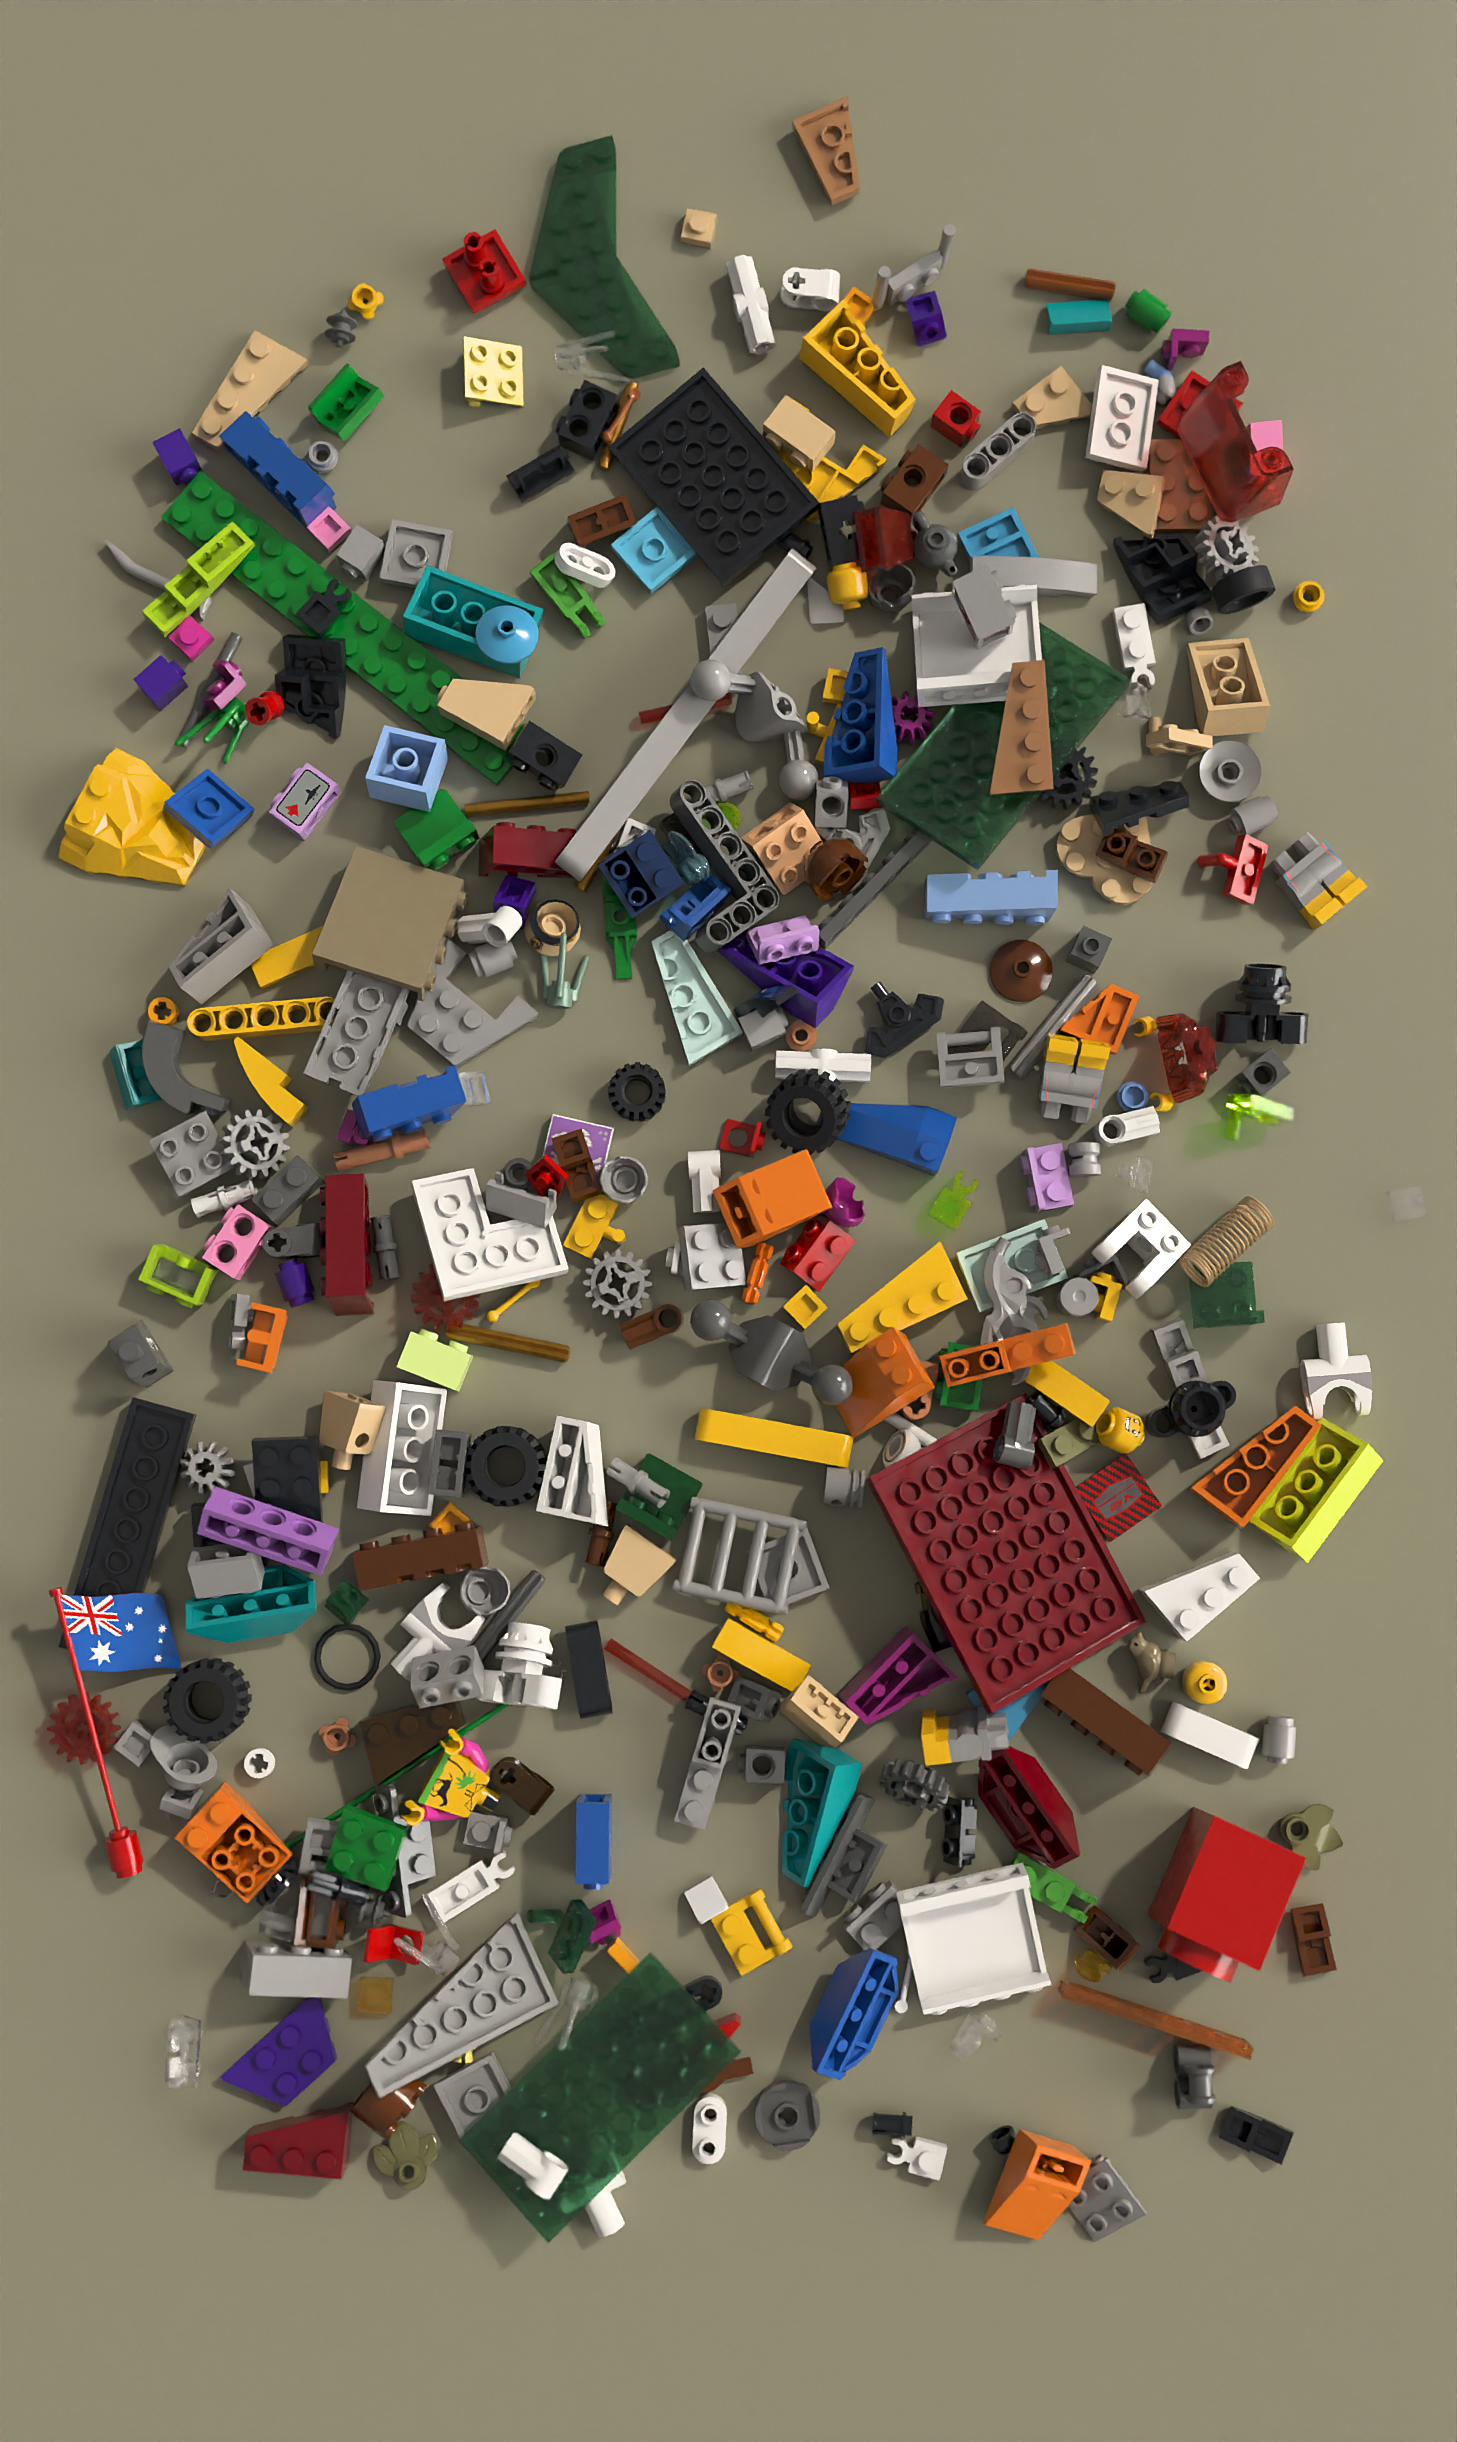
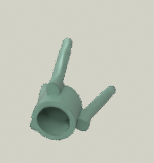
(559, 993)

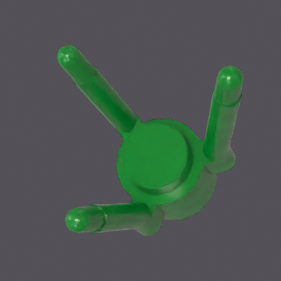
(230, 716)

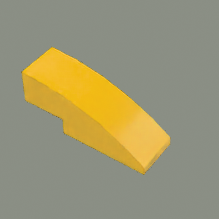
(270, 1083)
(760, 1655)

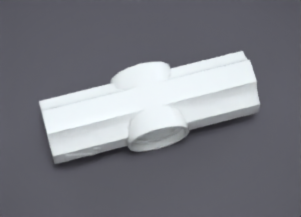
(750, 304)
(843, 1066)

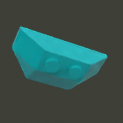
(276, 1609)

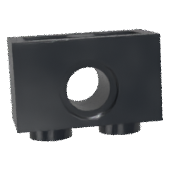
(561, 756)

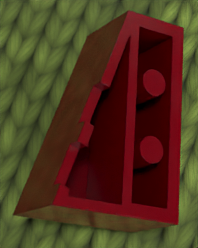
(302, 2144)

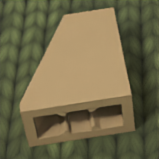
(487, 708)

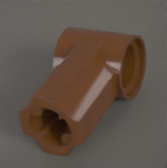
(649, 1327)

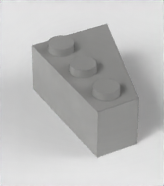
(221, 950)
(295, 1970)

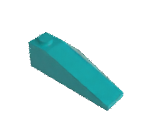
(818, 1795)

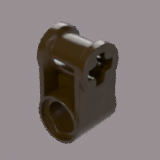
(527, 1788)

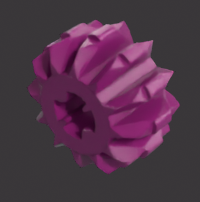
(907, 728)

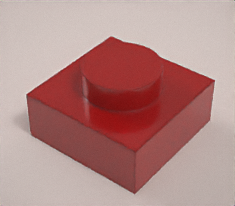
(863, 795)

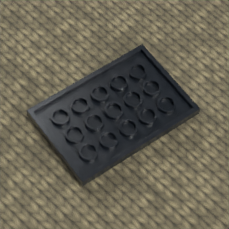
(714, 476)

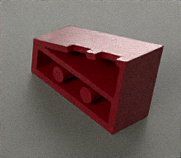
(523, 850)

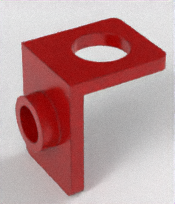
(754, 1141)
(381, 1944)

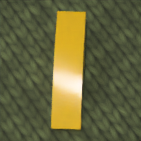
(1067, 1391)

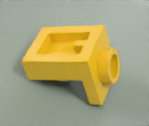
(1108, 1299)

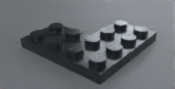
(284, 1477)

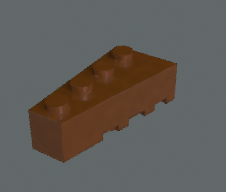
(420, 1557)
(1107, 1720)

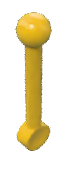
(493, 1315)

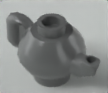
(934, 545)

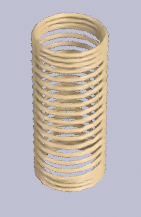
(1196, 1257)

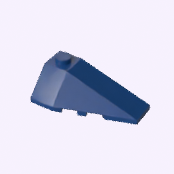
(864, 731)
(901, 1133)

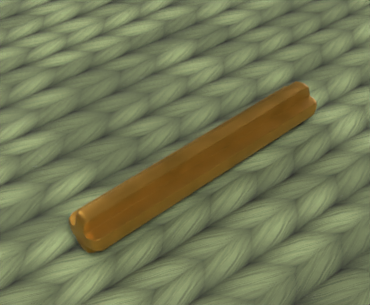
(509, 1342)

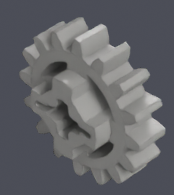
(1225, 547)
(255, 1155)
(603, 1289)

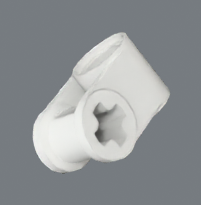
(814, 289)

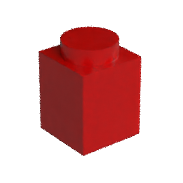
(1223, 1895)

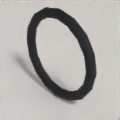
(317, 1657)

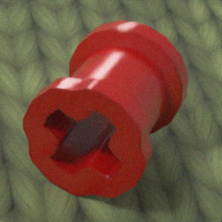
(263, 708)

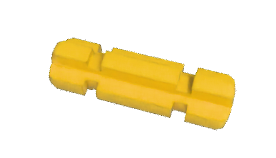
(756, 1620)

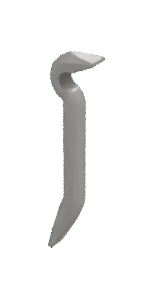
(149, 576)

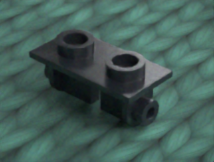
(541, 473)
(958, 1816)

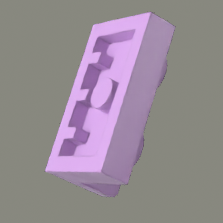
(783, 939)
(1047, 1177)

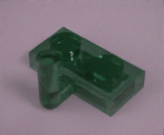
(572, 1932)

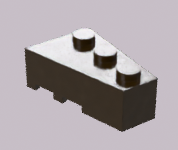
(405, 1733)

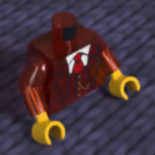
(1186, 1055)

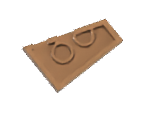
(829, 148)

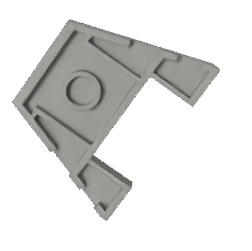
(455, 1022)

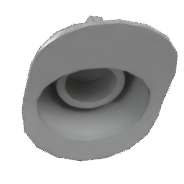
(183, 1762)

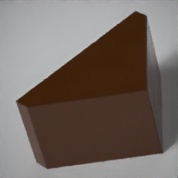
(1107, 1938)

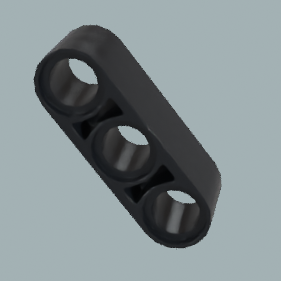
(588, 1669)

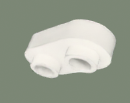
(584, 565)
(709, 2130)

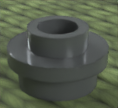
(510, 1167)

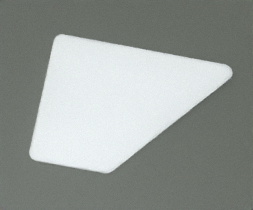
(820, 606)

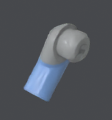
(1166, 381)

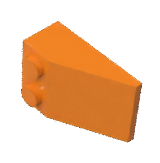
(884, 1380)

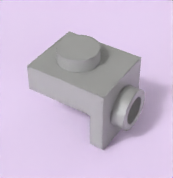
(1048, 1257)

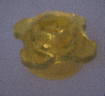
(1092, 1965)

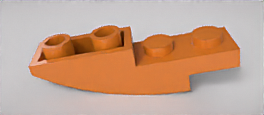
(1007, 1354)

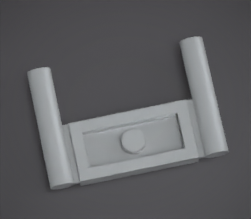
(920, 273)

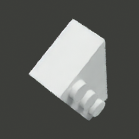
(574, 1473)
(1201, 1593)

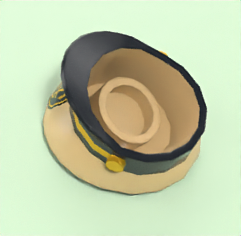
(547, 923)

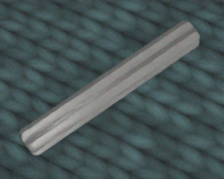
(1063, 1012)

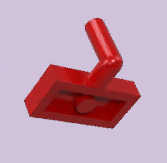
(1244, 868)

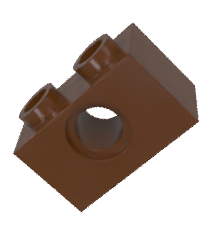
(919, 465)

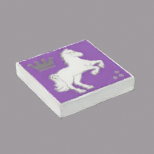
(596, 1136)

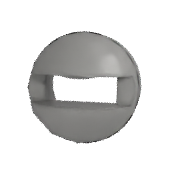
(1200, 627)

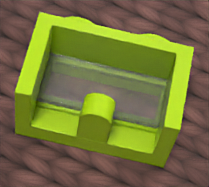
(178, 1275)

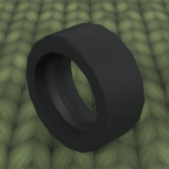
(1243, 589)

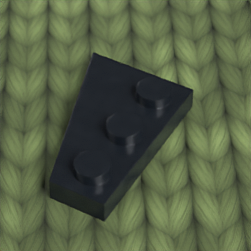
(1128, 806)

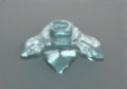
(690, 866)

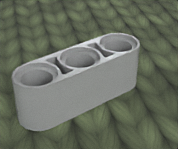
(1002, 438)

